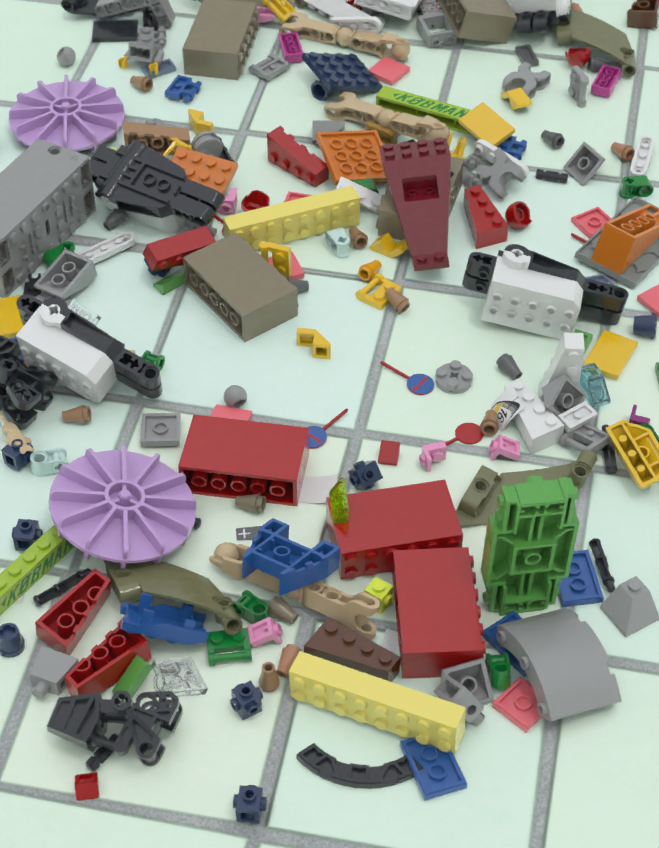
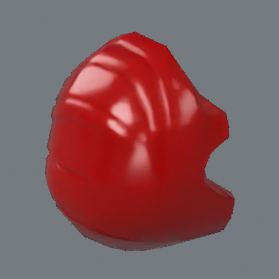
(578, 56)
(255, 200)
(518, 215)

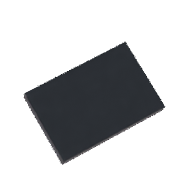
(115, 31)

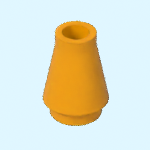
(367, 271)

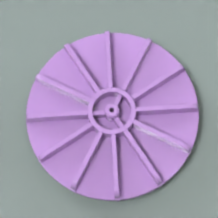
(67, 114)
(122, 506)

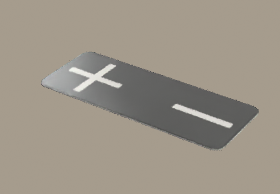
(247, 533)

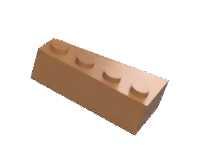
(154, 136)

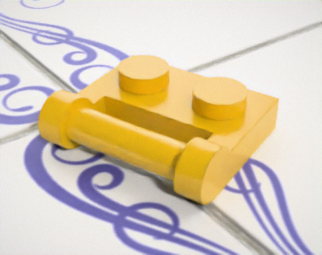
(280, 8)
(280, 257)
(377, 298)

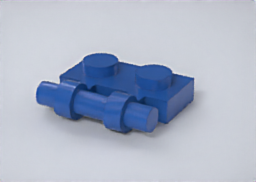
(179, 87)
(510, 144)

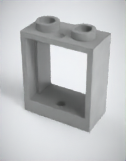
(435, 21)

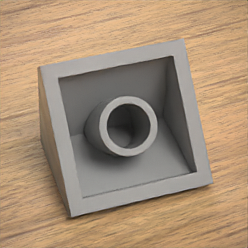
(562, 395)
(472, 676)

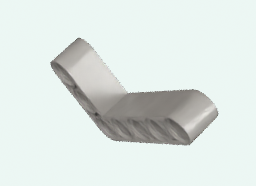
(160, 8)

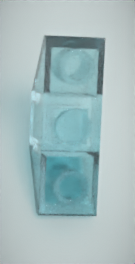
(594, 384)

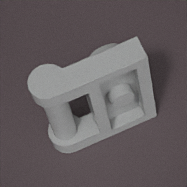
(269, 67)
(578, 86)
(593, 437)

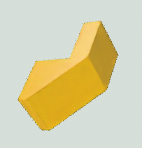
(517, 98)
(197, 122)
(387, 246)
(312, 338)

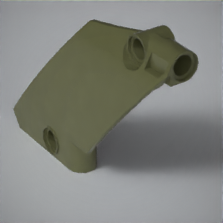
(599, 35)
(482, 493)
(175, 584)

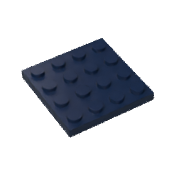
(342, 72)

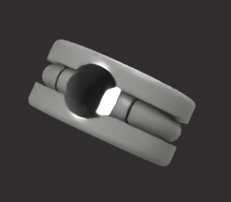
(207, 143)

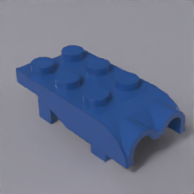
(164, 621)

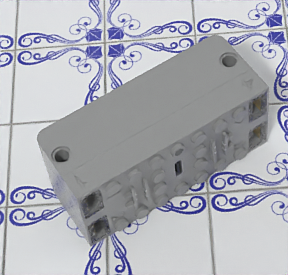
(41, 205)

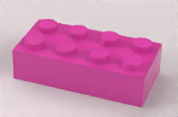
(290, 47)
(605, 81)

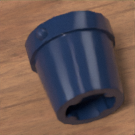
(319, 91)
(645, 325)
(11, 641)

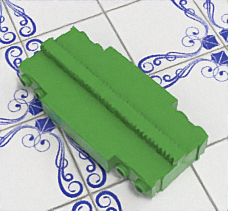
(529, 544)

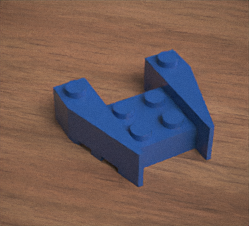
(287, 560)

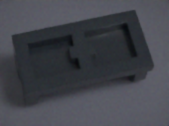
(149, 18)

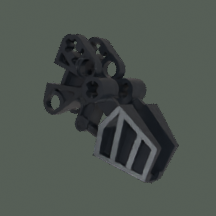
(28, 386)
(85, 719)

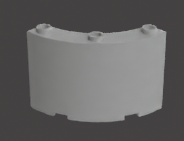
(561, 662)

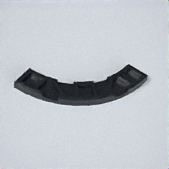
(355, 774)

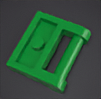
(222, 642)

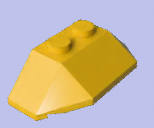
(637, 451)

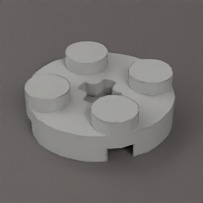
(454, 369)

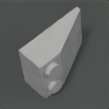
(67, 275)

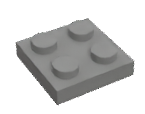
(160, 429)

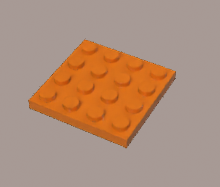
(352, 154)
(206, 169)

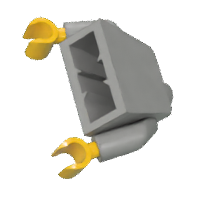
(143, 52)

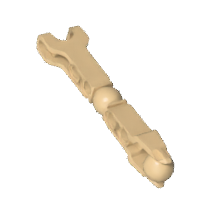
(359, 40)
(405, 124)
(336, 604)

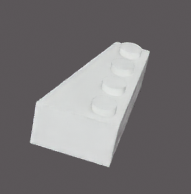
(566, 360)
(536, 423)

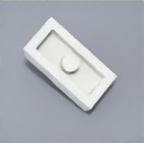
(577, 416)

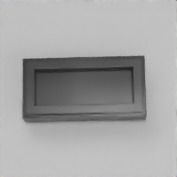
(526, 54)

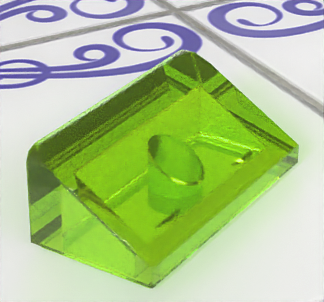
(339, 502)

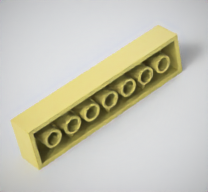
(296, 218)
(377, 702)

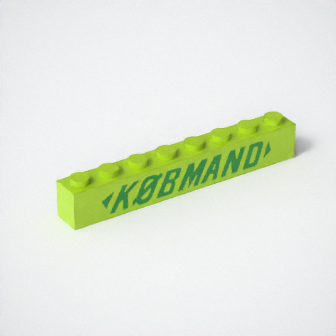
(421, 106)
(31, 566)

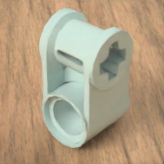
(338, 242)
(47, 461)

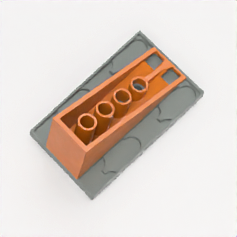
(625, 244)

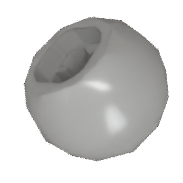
(66, 56)
(235, 396)

